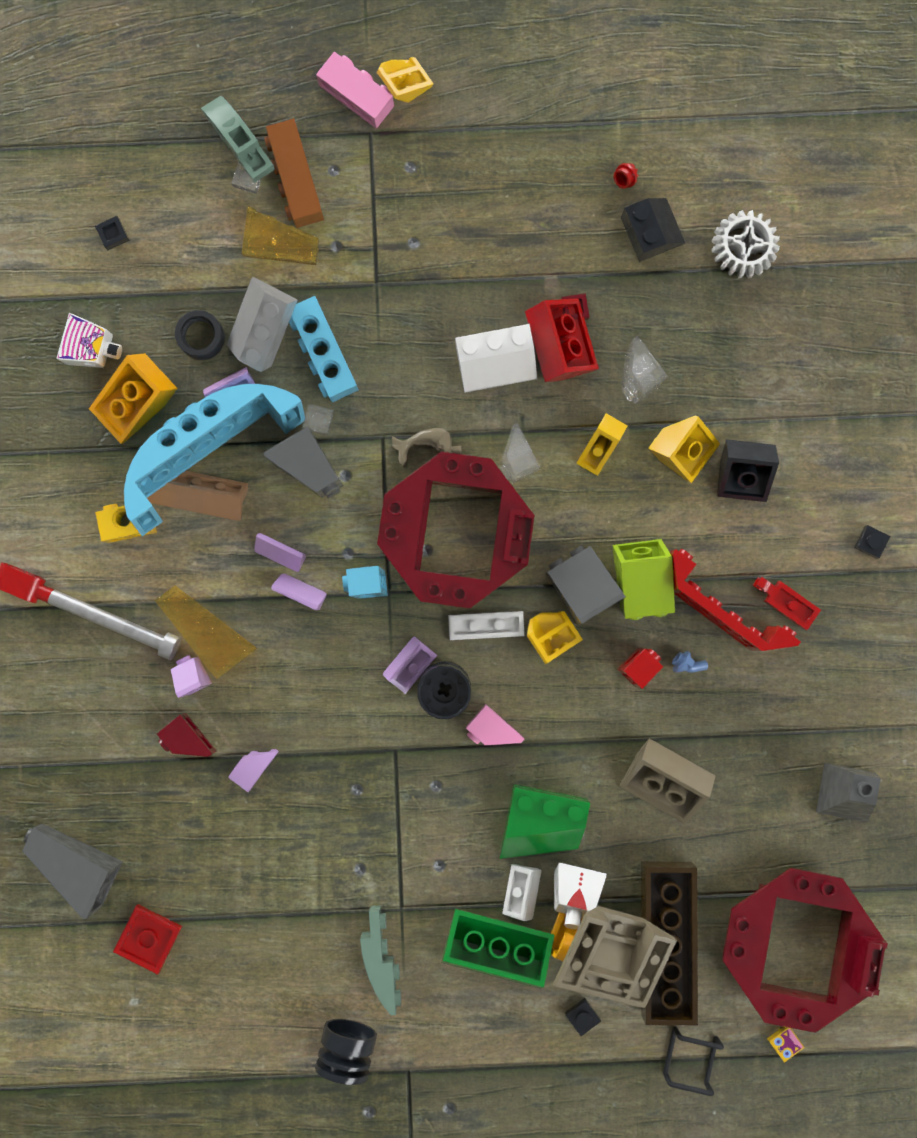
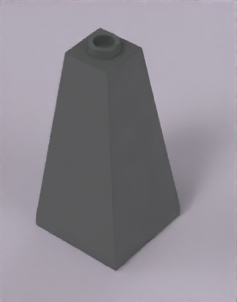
(848, 792)
(74, 868)

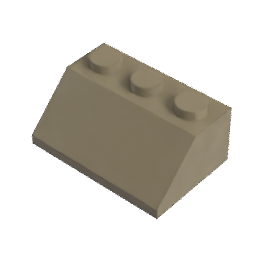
(668, 781)

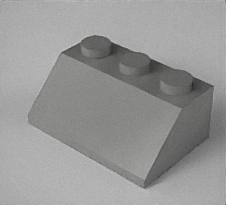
(260, 325)

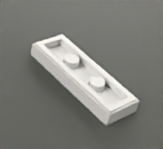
(486, 625)

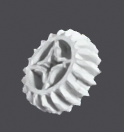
(765, 245)

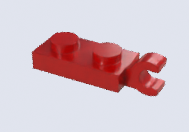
(788, 602)

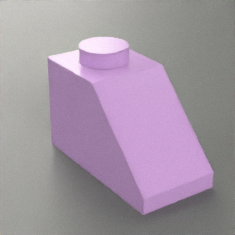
(189, 676)

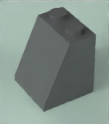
(306, 462)
(584, 584)

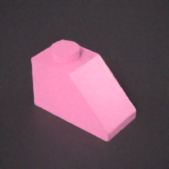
(491, 729)

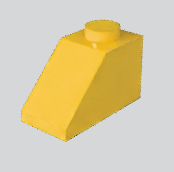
(602, 444)

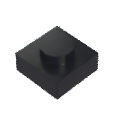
(112, 233)
(872, 542)
(583, 1017)

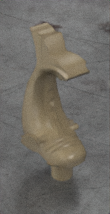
(434, 437)

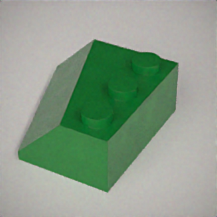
(543, 822)

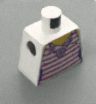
(86, 344)

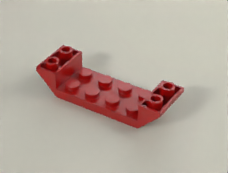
(772, 637)

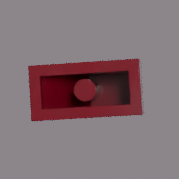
(184, 738)

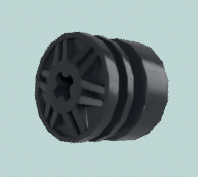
(439, 703)
(346, 1051)

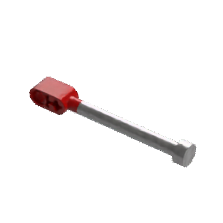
(32, 587)

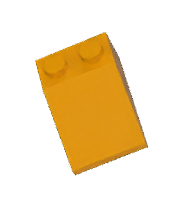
(132, 396)

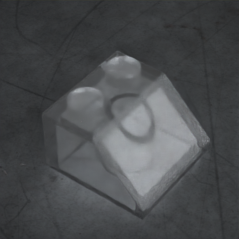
(640, 372)

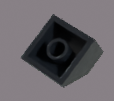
(651, 227)
(747, 470)

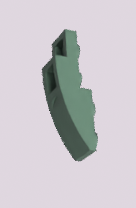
(238, 138)
(380, 968)

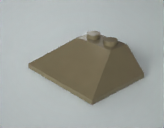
(615, 957)

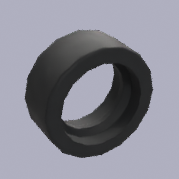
(193, 317)

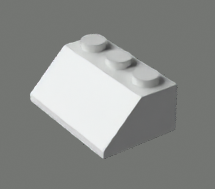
(496, 358)

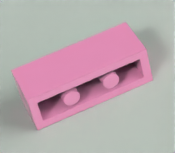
(355, 89)

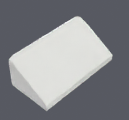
(522, 892)

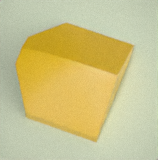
(404, 78)
(552, 634)

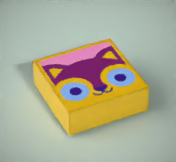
(785, 1043)

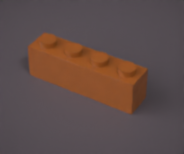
(294, 172)

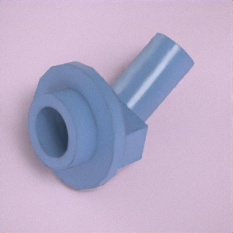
(684, 662)

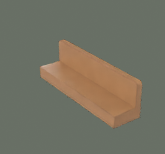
(203, 495)

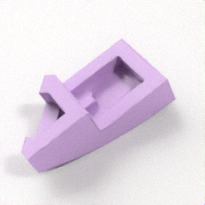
(251, 768)

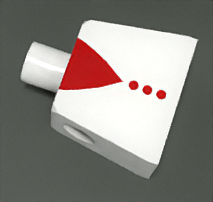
(576, 892)

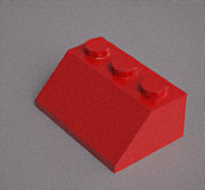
(561, 341)

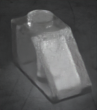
(518, 457)

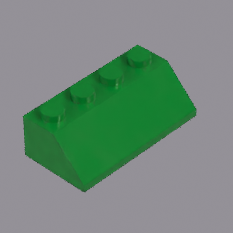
(498, 949)

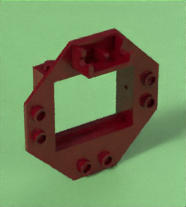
(405, 524)
(855, 962)

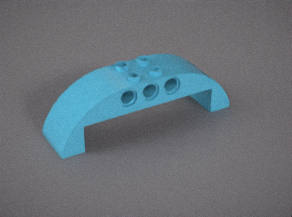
(195, 435)

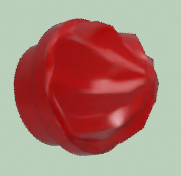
(625, 175)

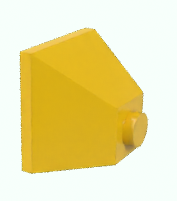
(685, 447)

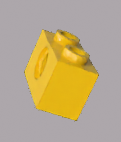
(111, 527)

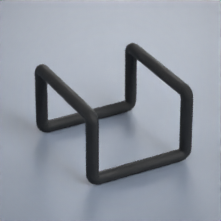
(715, 1044)

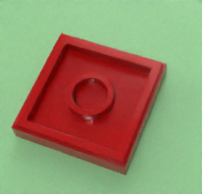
(147, 939)

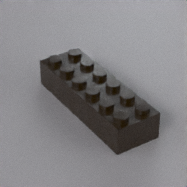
(671, 905)

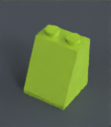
(645, 579)

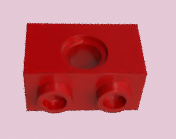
(641, 667)

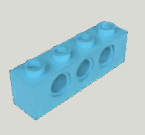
(343, 383)
(365, 582)

